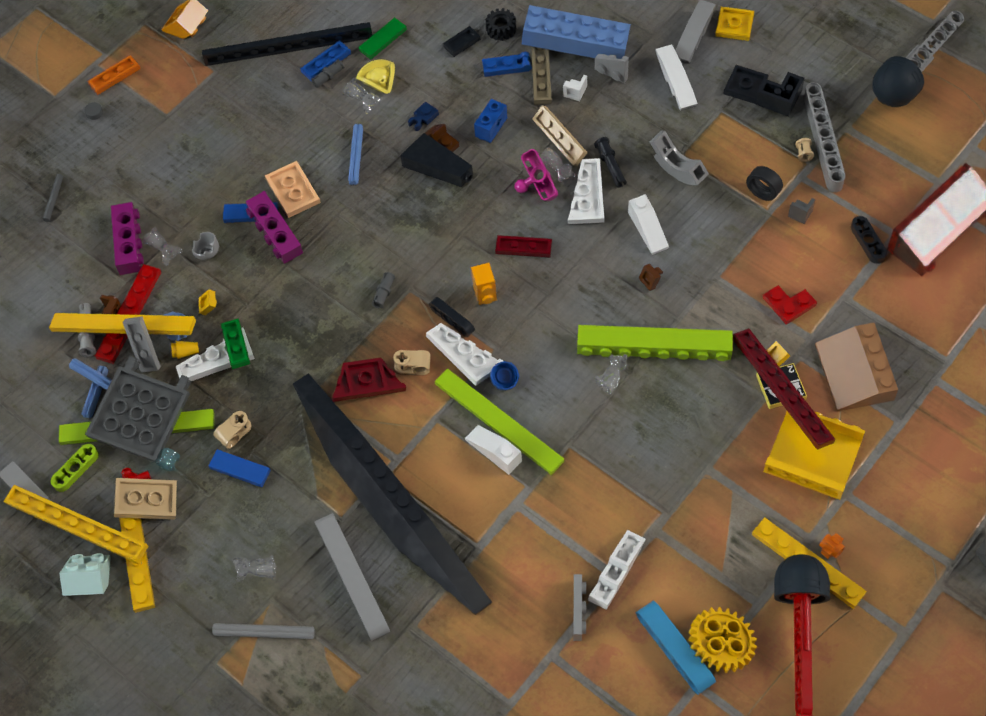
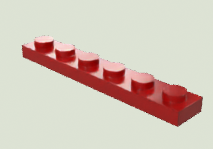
(131, 305)

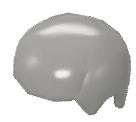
(206, 246)

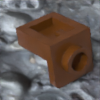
(111, 304)

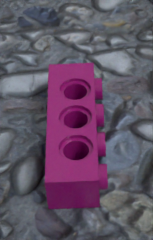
(262, 204)
(126, 238)

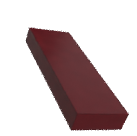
(523, 246)

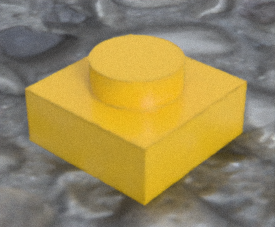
(207, 302)
(778, 353)

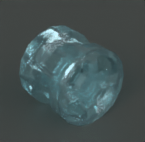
(168, 459)

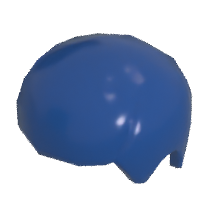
(504, 375)

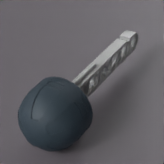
(901, 77)

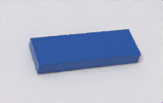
(325, 59)
(237, 213)
(239, 468)

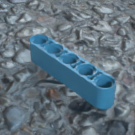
(675, 647)

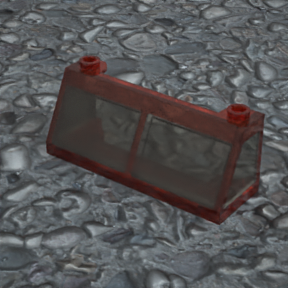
(939, 220)

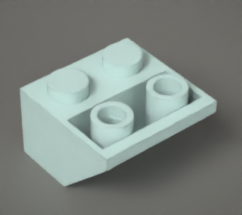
(85, 574)

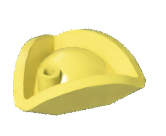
(378, 75)

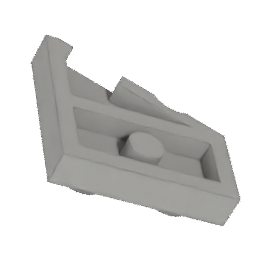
(612, 66)

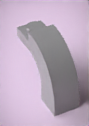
(674, 163)

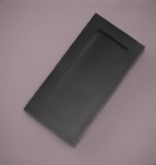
(461, 41)

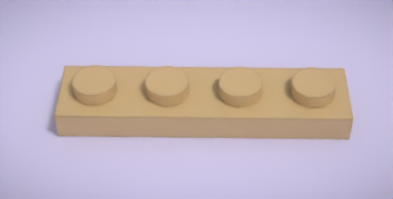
(559, 135)

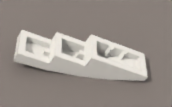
(676, 77)
(616, 569)

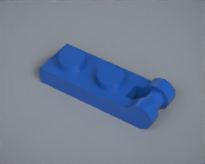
(507, 64)

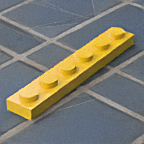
(787, 546)
(138, 573)

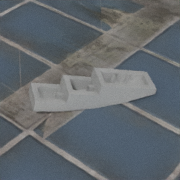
(695, 30)

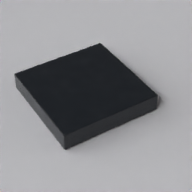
(744, 84)

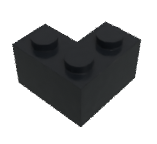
(780, 97)

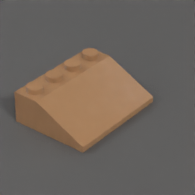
(857, 368)

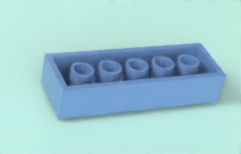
(574, 33)

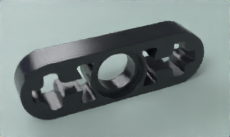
(868, 231)
(452, 317)

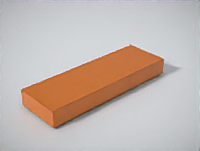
(114, 75)

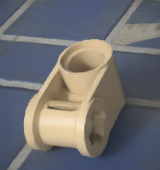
(413, 362)
(232, 430)

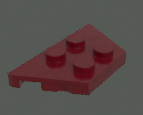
(366, 379)

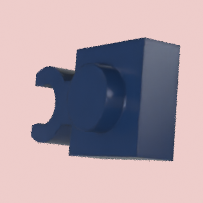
(424, 114)

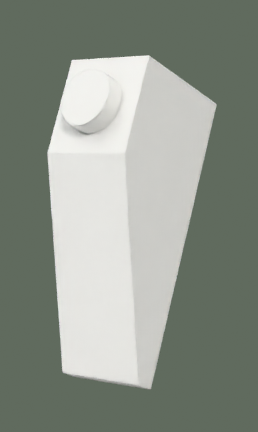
(647, 224)
(495, 448)

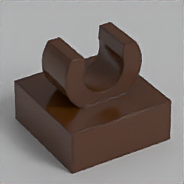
(650, 276)

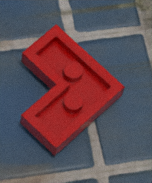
(786, 307)

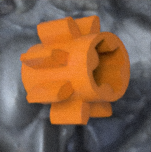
(832, 545)

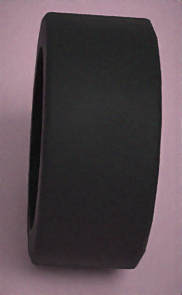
(768, 176)

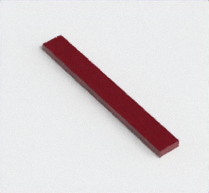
(783, 389)

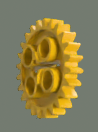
(722, 639)

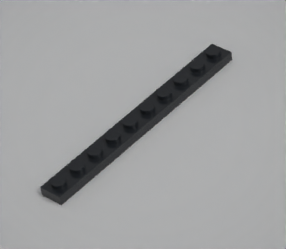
(286, 44)

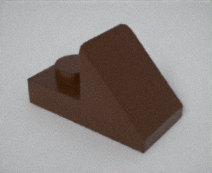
(440, 134)

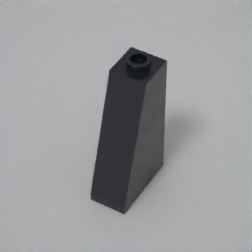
(436, 161)

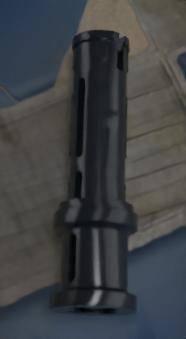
(608, 156)

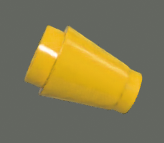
(183, 349)

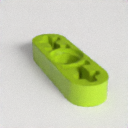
(75, 459)

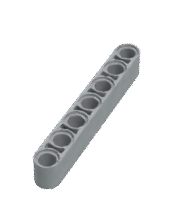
(824, 137)
(352, 577)

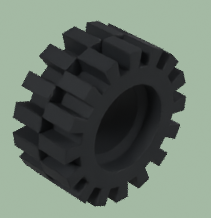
(498, 17)

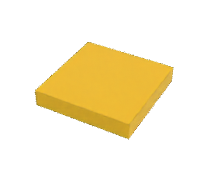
(734, 23)

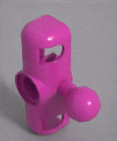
(543, 185)

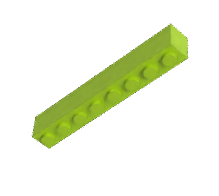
(655, 342)

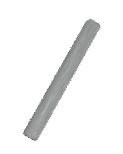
(271, 631)

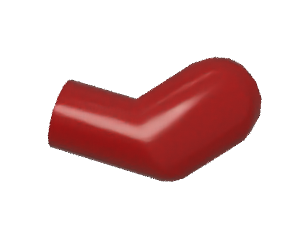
(127, 473)

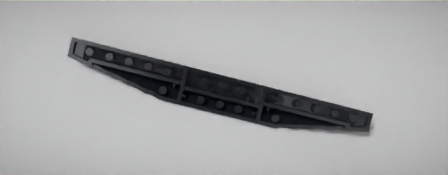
(386, 497)

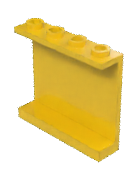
(822, 469)

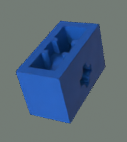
(490, 121)

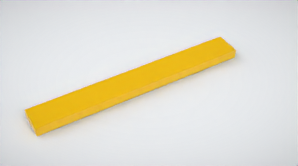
(114, 323)
(76, 524)

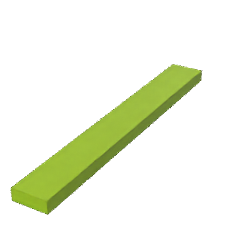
(499, 421)
(186, 422)

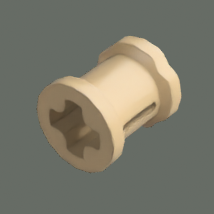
(804, 149)

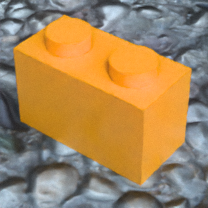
(484, 283)

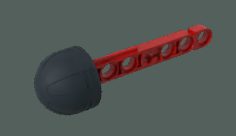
(802, 582)

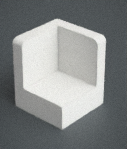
(575, 89)

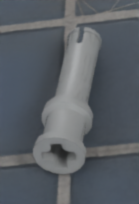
(86, 339)

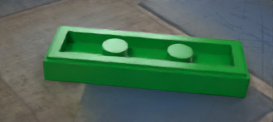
(382, 38)
(235, 343)

